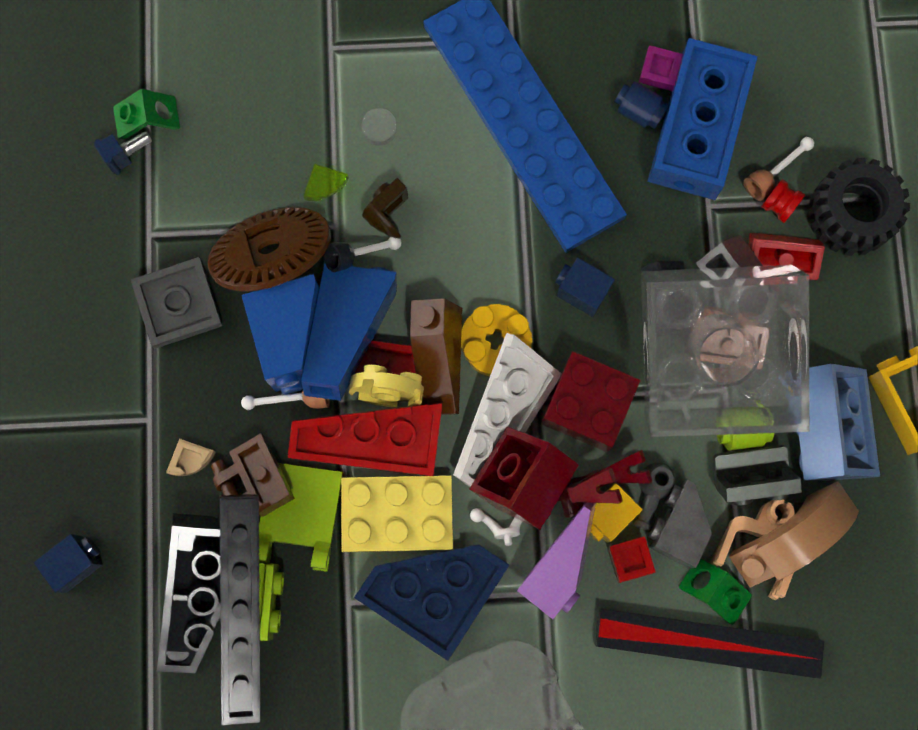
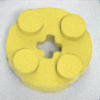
(385, 388)

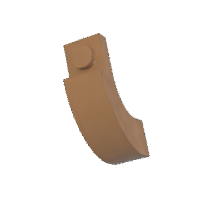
(800, 540)

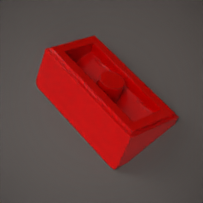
(785, 250)

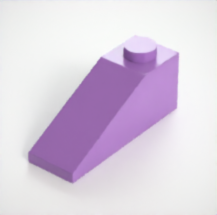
(560, 570)

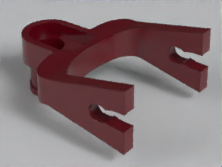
(588, 490)

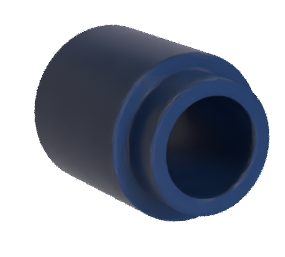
(641, 105)

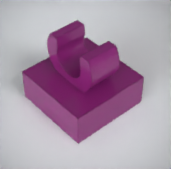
(660, 68)

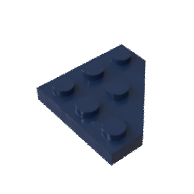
(434, 594)

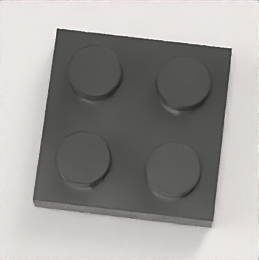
(176, 302)

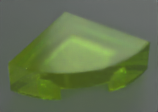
(324, 183)

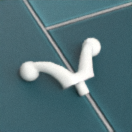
(477, 515)

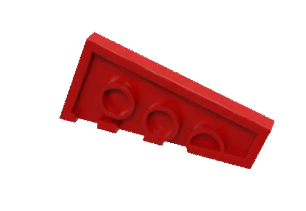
(378, 439)

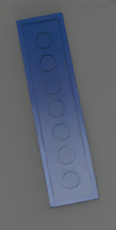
(525, 122)

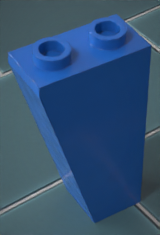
(344, 324)

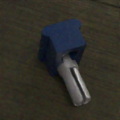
(117, 155)

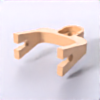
(764, 523)

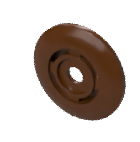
(237, 259)

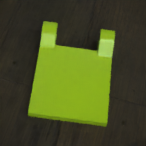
(307, 518)

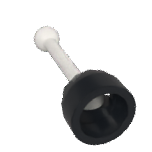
(341, 255)

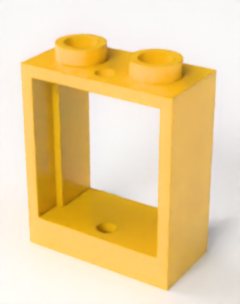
(891, 401)

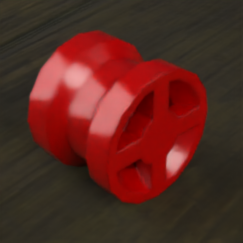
(783, 200)

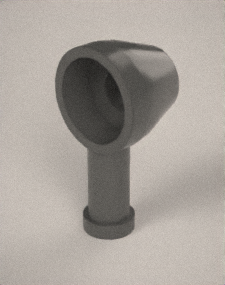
(654, 493)

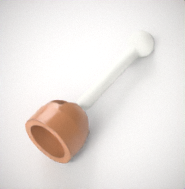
(761, 182)
(249, 402)

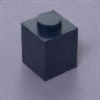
(583, 286)
(69, 562)

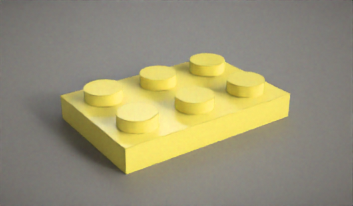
(396, 513)

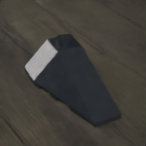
(191, 593)

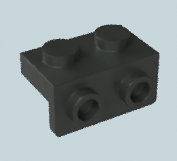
(755, 475)

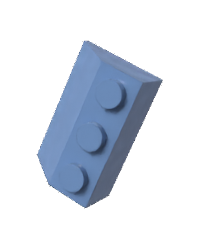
(841, 426)

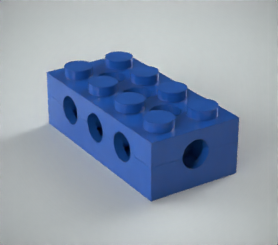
(722, 108)

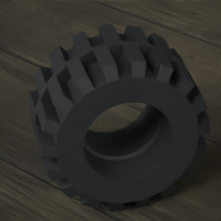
(874, 185)

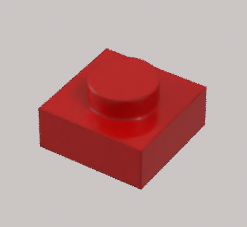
(631, 559)

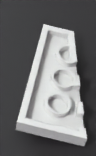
(511, 399)

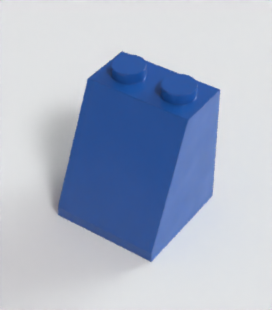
(282, 329)

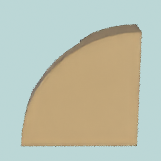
(189, 458)

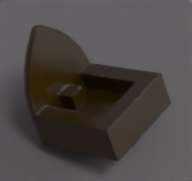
(385, 202)

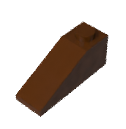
(437, 351)

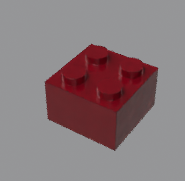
(590, 402)
(524, 477)

